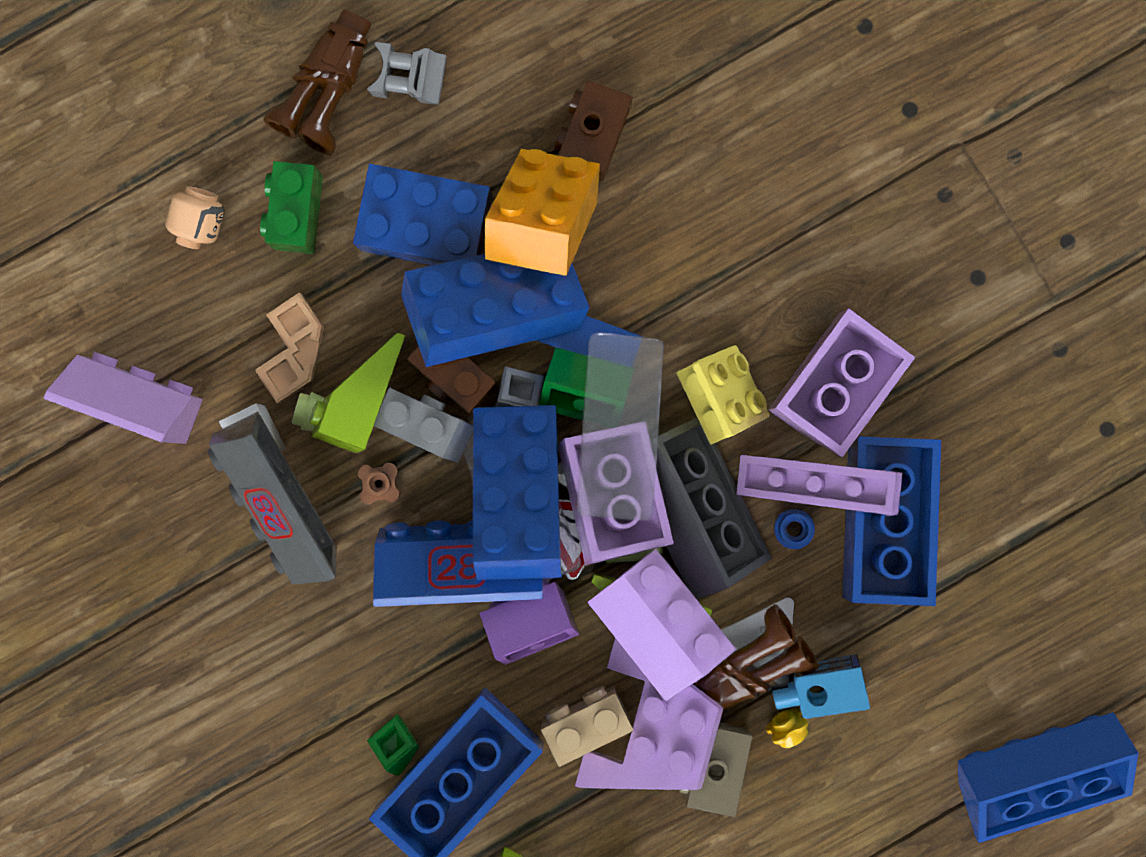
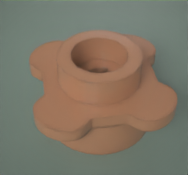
(387, 491)

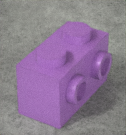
(528, 626)

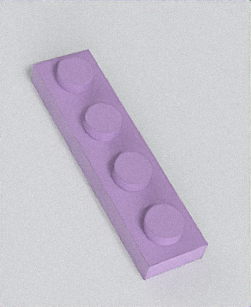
(820, 484)

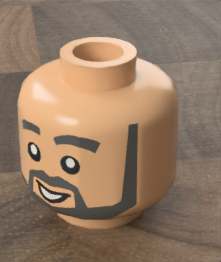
(194, 217)

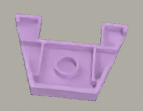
(667, 742)

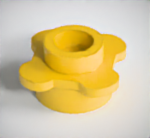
(788, 728)

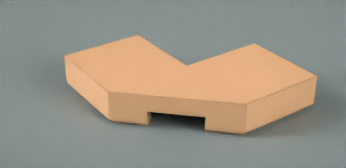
(296, 365)

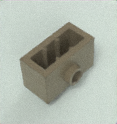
(724, 772)

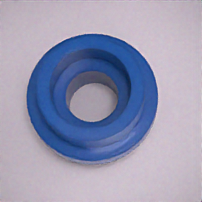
(806, 532)

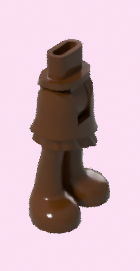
(330, 68)
(739, 680)

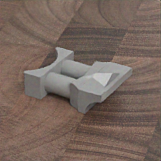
(424, 78)

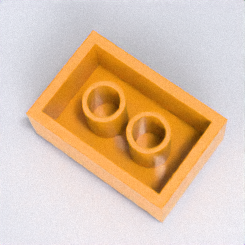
(542, 211)

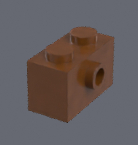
(595, 125)
(457, 379)

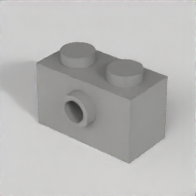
(424, 424)

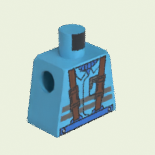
(842, 691)

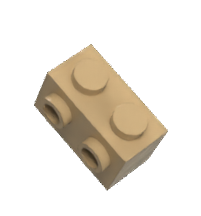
(585, 725)

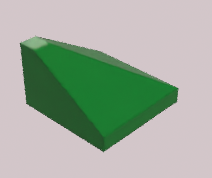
(394, 745)

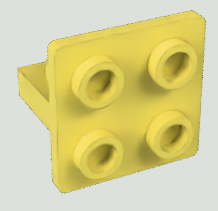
(723, 394)

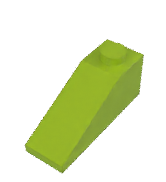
(352, 407)

